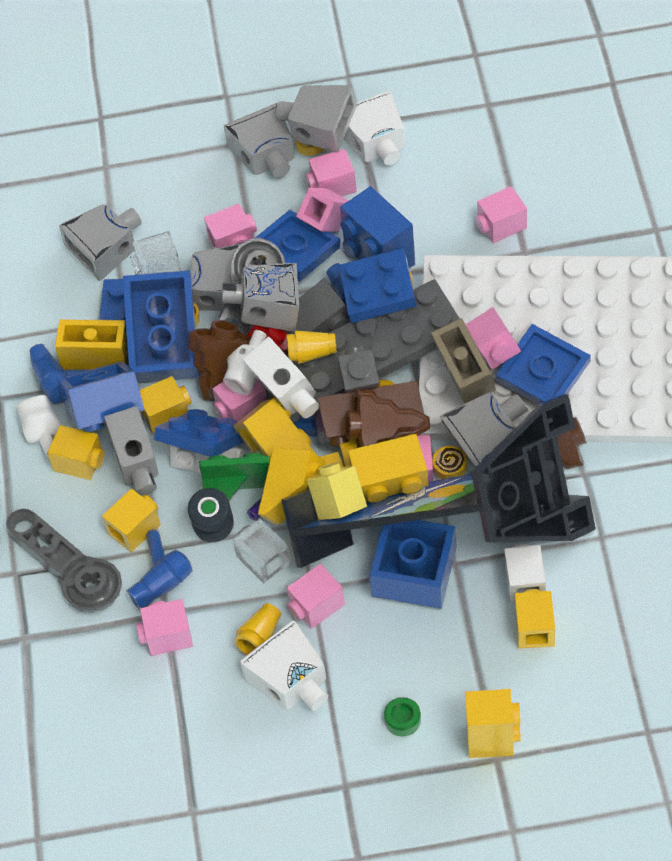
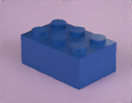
(158, 325)

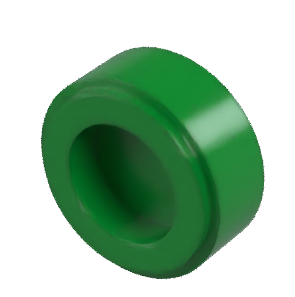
(402, 716)

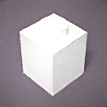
(524, 569)

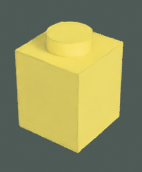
(336, 491)

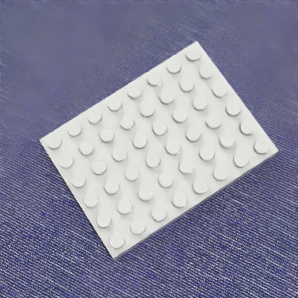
(599, 304)

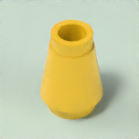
(307, 345)
(257, 628)

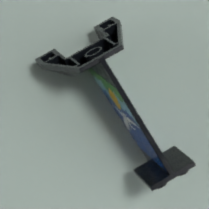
(514, 488)

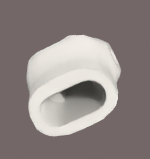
(238, 375)
(38, 421)

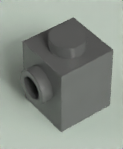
(358, 369)

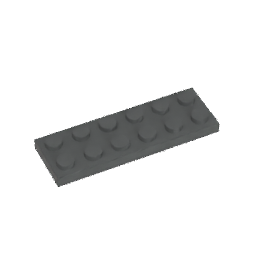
(393, 338)

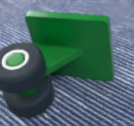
(221, 479)

